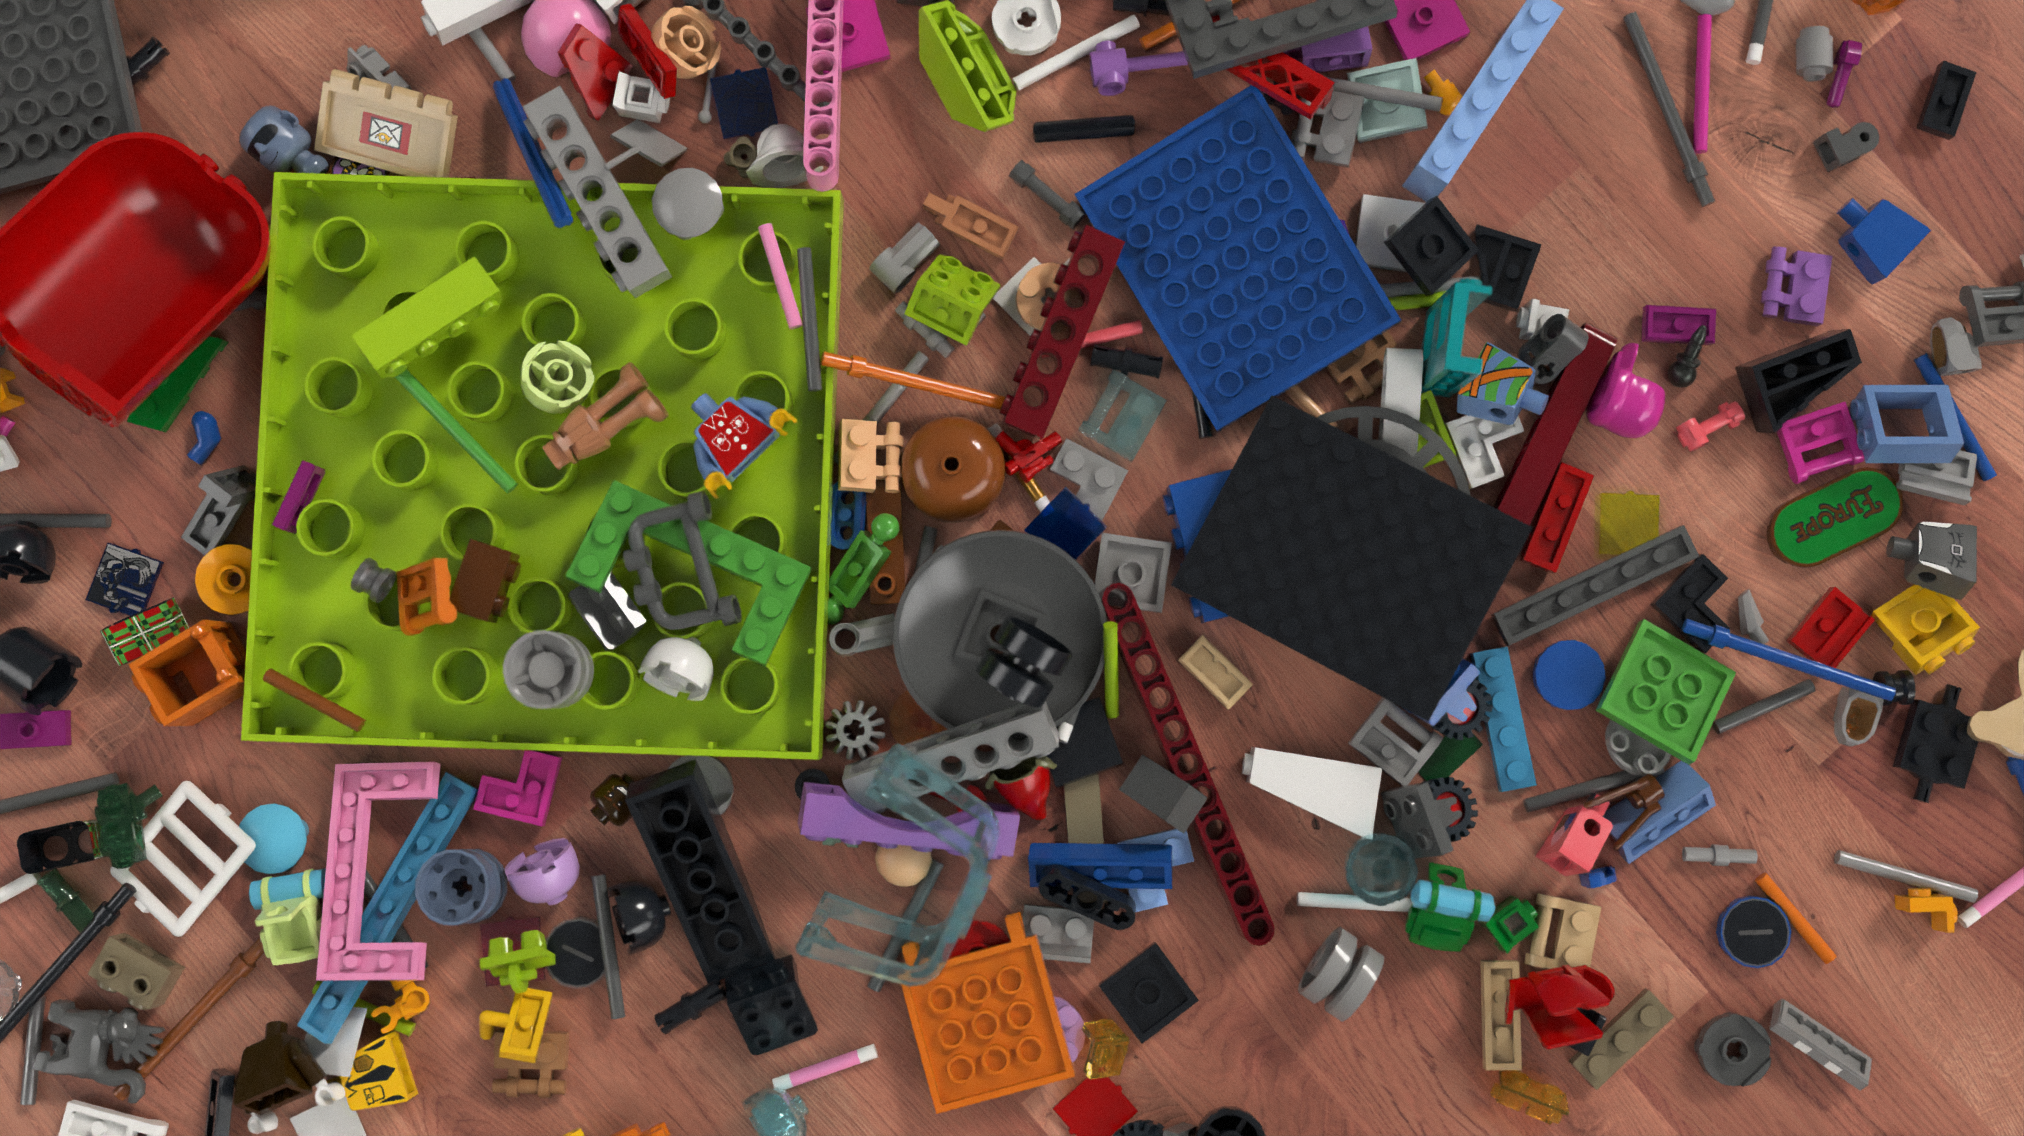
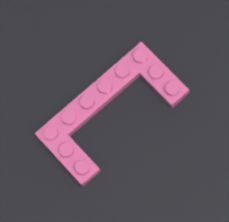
(340, 951)

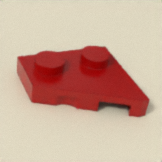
(592, 68)

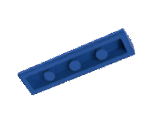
(1110, 864)

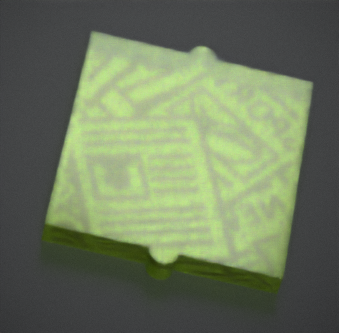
(1627, 521)

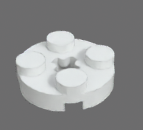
(1023, 39)

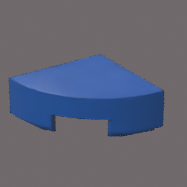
(1598, 877)

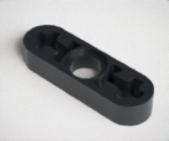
(1091, 910)

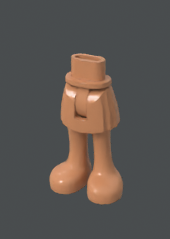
(585, 435)

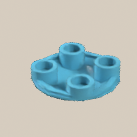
(278, 838)

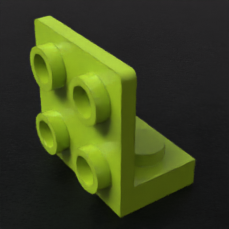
(951, 298)

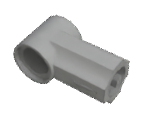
(898, 264)
(869, 634)

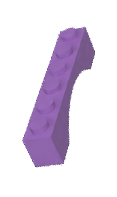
(834, 814)

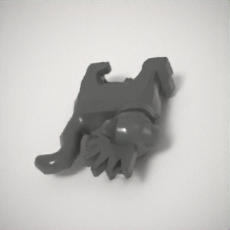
(89, 1042)

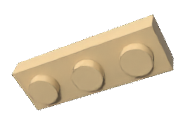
(1499, 1040)

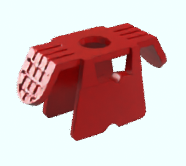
(1552, 1000)

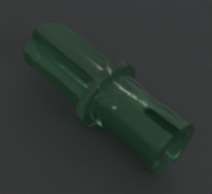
(66, 899)

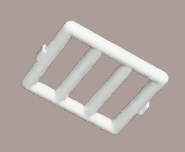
(223, 871)

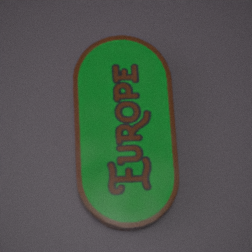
(1834, 517)

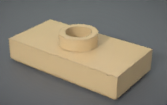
(1215, 672)

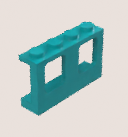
(1442, 341)

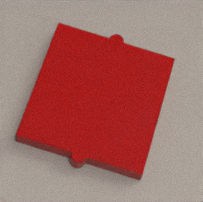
(1095, 1108)

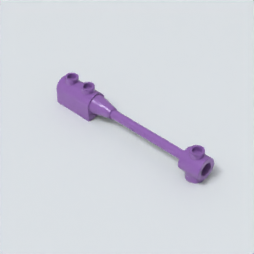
(1111, 66)

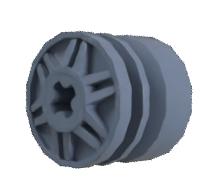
(442, 892)

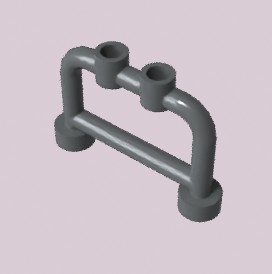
(649, 591)

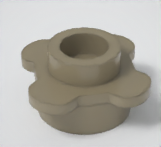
(734, 156)

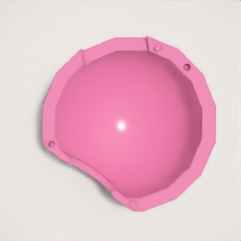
(549, 24)

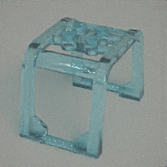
(935, 940)

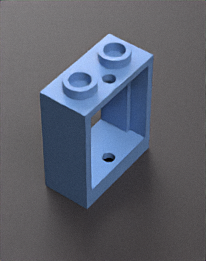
(1939, 414)

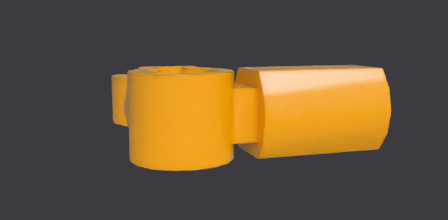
(411, 1002)

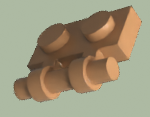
(1352, 363)
(551, 1056)

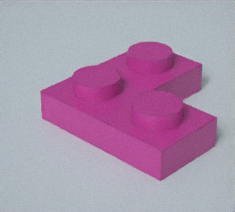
(527, 798)

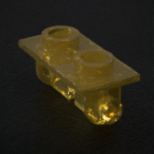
(1545, 1101)

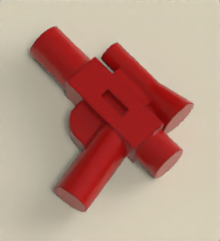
(1027, 456)

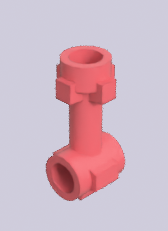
(1694, 434)

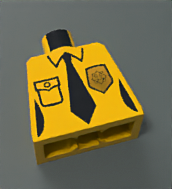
(379, 1075)

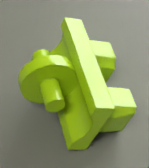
(517, 966)

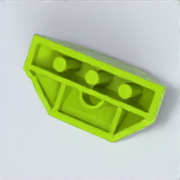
(964, 68)

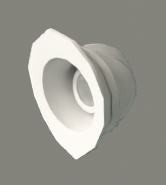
(779, 158)

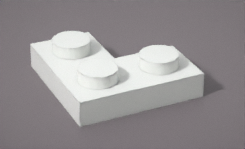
(1474, 447)

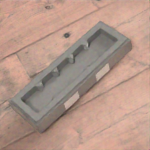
(1821, 1044)

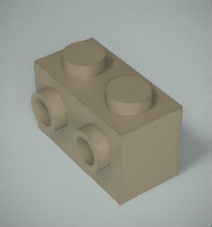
(135, 971)

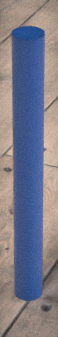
(1971, 444)

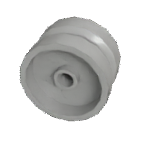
(1341, 974)

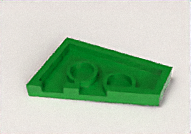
(173, 393)

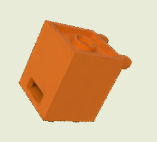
(212, 663)

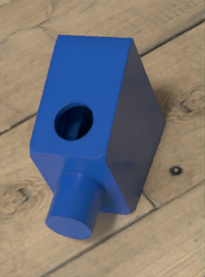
(1879, 237)

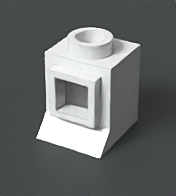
(639, 99)

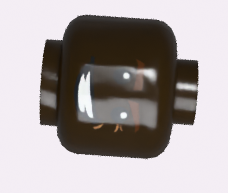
(610, 800)

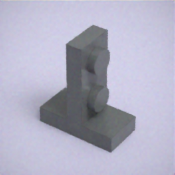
(225, 501)

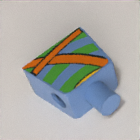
(1501, 389)

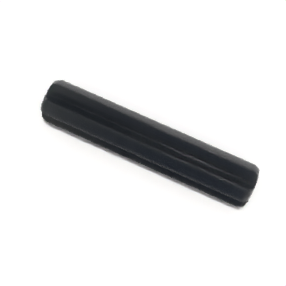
(1084, 128)

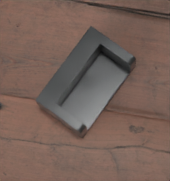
(1163, 793)

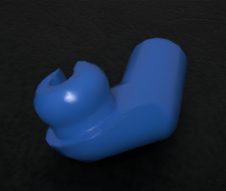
(207, 436)

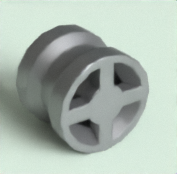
(373, 580)

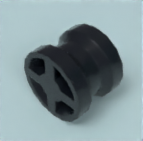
(1904, 685)

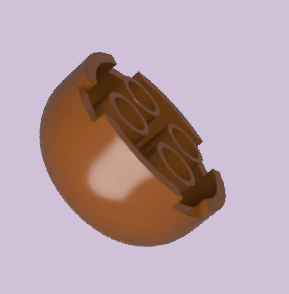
(957, 493)

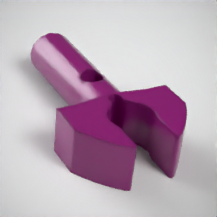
(1846, 58)

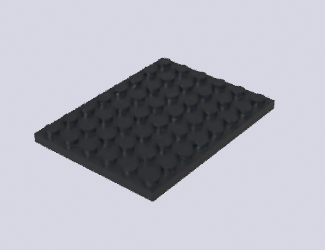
(1351, 557)

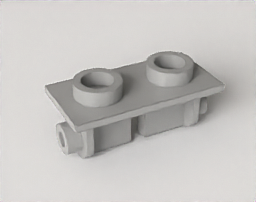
(370, 64)

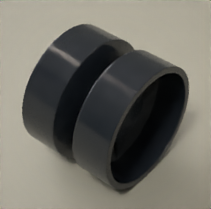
(1018, 672)

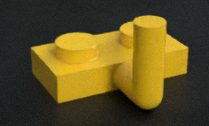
(522, 1026)

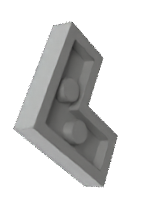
(1095, 475)

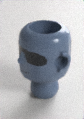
(280, 142)

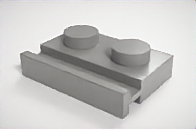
(1940, 480)
(1060, 932)

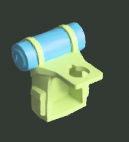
(289, 915)

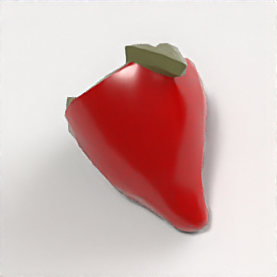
(1025, 790)

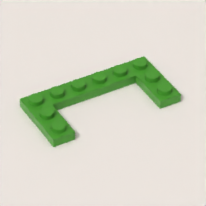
(777, 574)

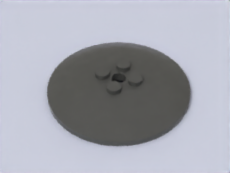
(971, 588)

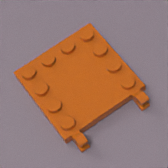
(988, 1022)

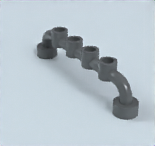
(762, 50)

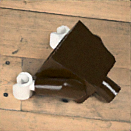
(277, 1074)

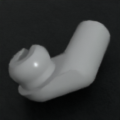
(1709, 7)

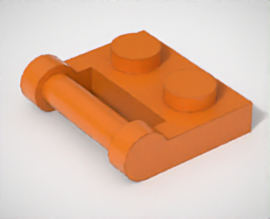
(420, 585)

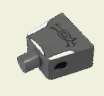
(1939, 557)

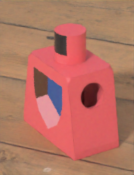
(1576, 839)

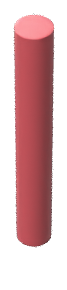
(1110, 334)

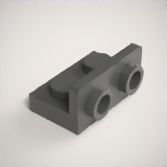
(609, 613)

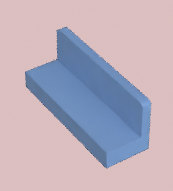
(1684, 801)

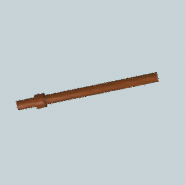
(240, 967)

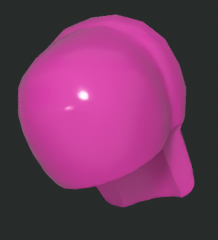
(1626, 401)

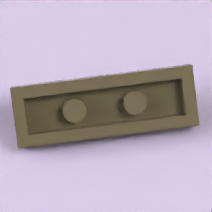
(1622, 1038)

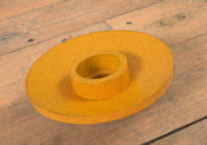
(215, 583)

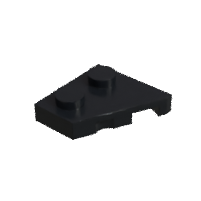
(1505, 265)

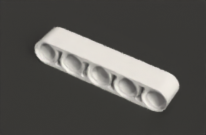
(1401, 393)

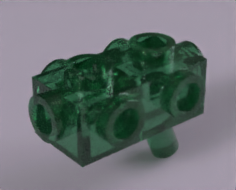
(121, 818)

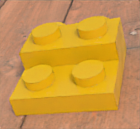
(1925, 627)

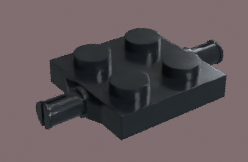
(1936, 744)

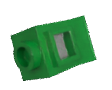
(1511, 922)

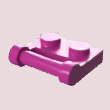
(1816, 431)

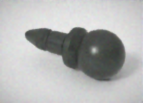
(1683, 371)

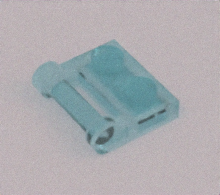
(1132, 422)

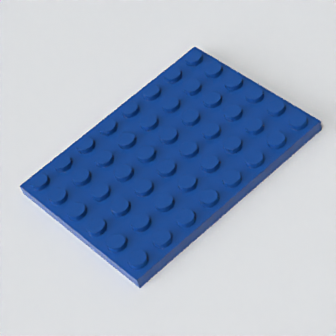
(1238, 258)

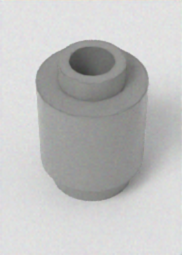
(1814, 53)

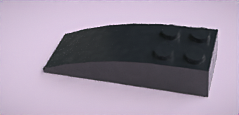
(700, 870)

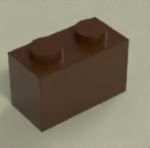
(485, 581)

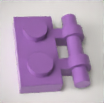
(1806, 286)

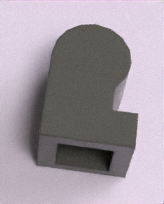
(1840, 149)

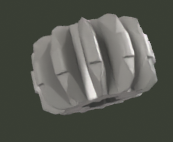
(849, 719)

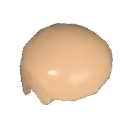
(902, 865)

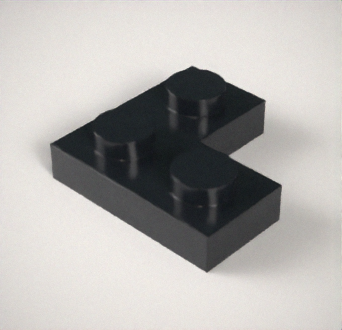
(1687, 597)

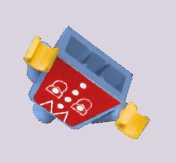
(733, 436)

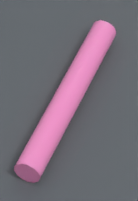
(780, 276)

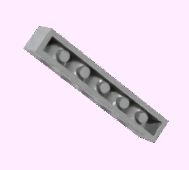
(557, 111)
(963, 744)

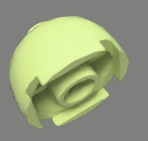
(556, 376)

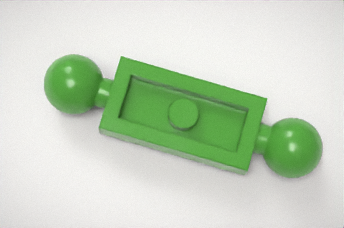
(860, 566)

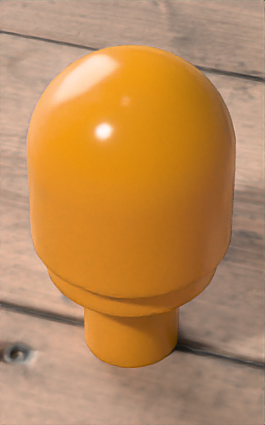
(1445, 89)

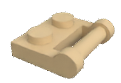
(1573, 936)

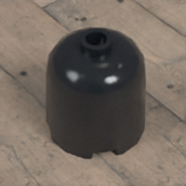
(35, 669)

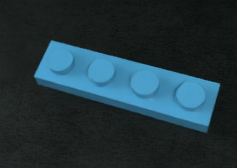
(1506, 726)

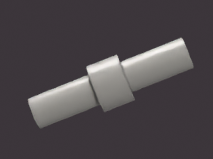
(1719, 855)

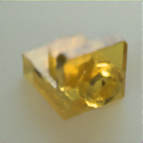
(1106, 1048)

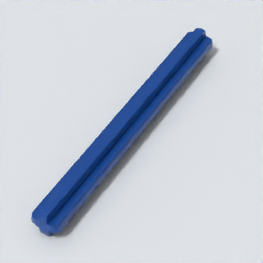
(532, 154)

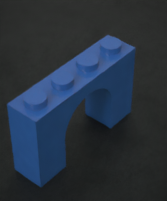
(1190, 506)

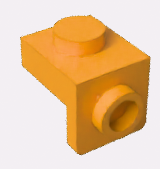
(1942, 908)

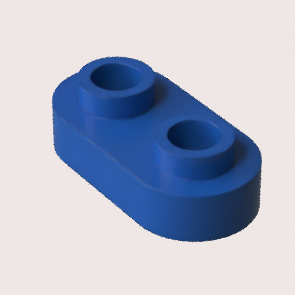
(845, 516)

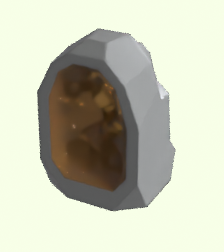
(1953, 348)
(1856, 716)

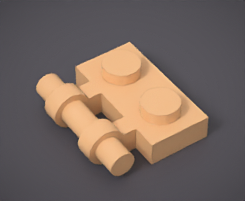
(858, 456)

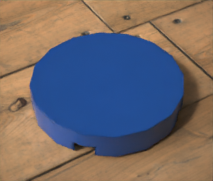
(1569, 675)

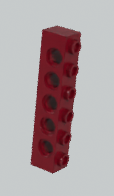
(1104, 252)

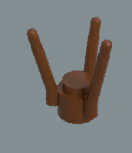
(1641, 793)

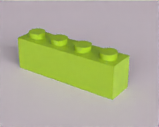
(428, 318)

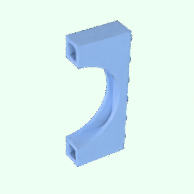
(1482, 98)

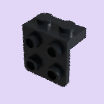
(770, 1005)

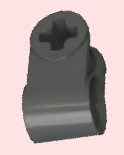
(1554, 346)

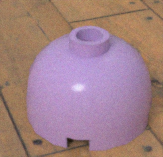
(545, 874)

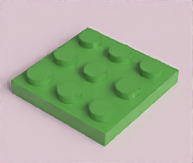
(1666, 691)

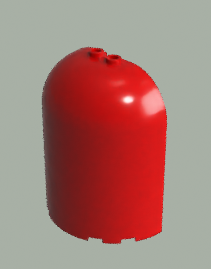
(126, 269)

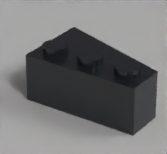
(1792, 377)

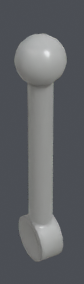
(705, 116)

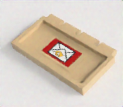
(385, 127)

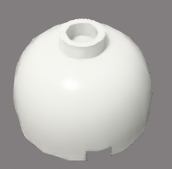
(678, 666)

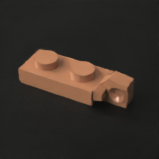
(972, 223)

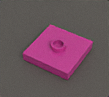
(1426, 26)
(862, 35)

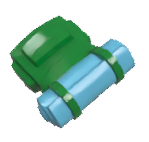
(1445, 914)

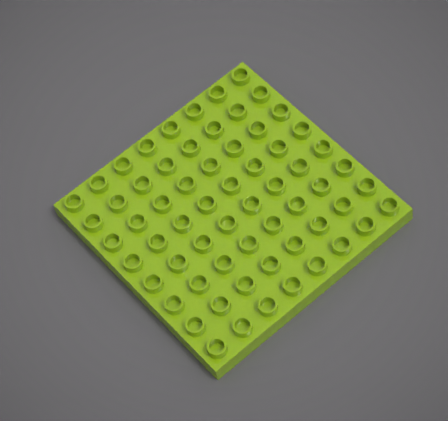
(412, 494)

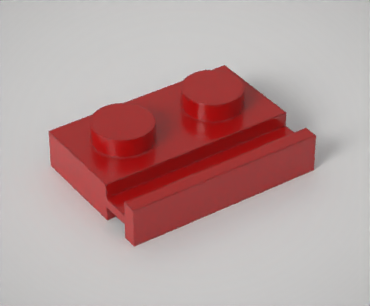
(1830, 629)

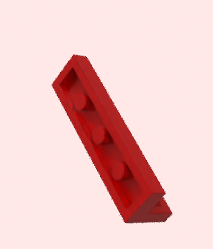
(1292, 77)

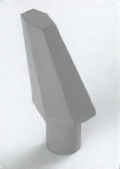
(1750, 618)

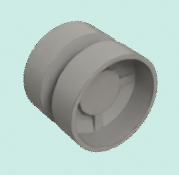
(548, 670)

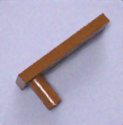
(890, 580)

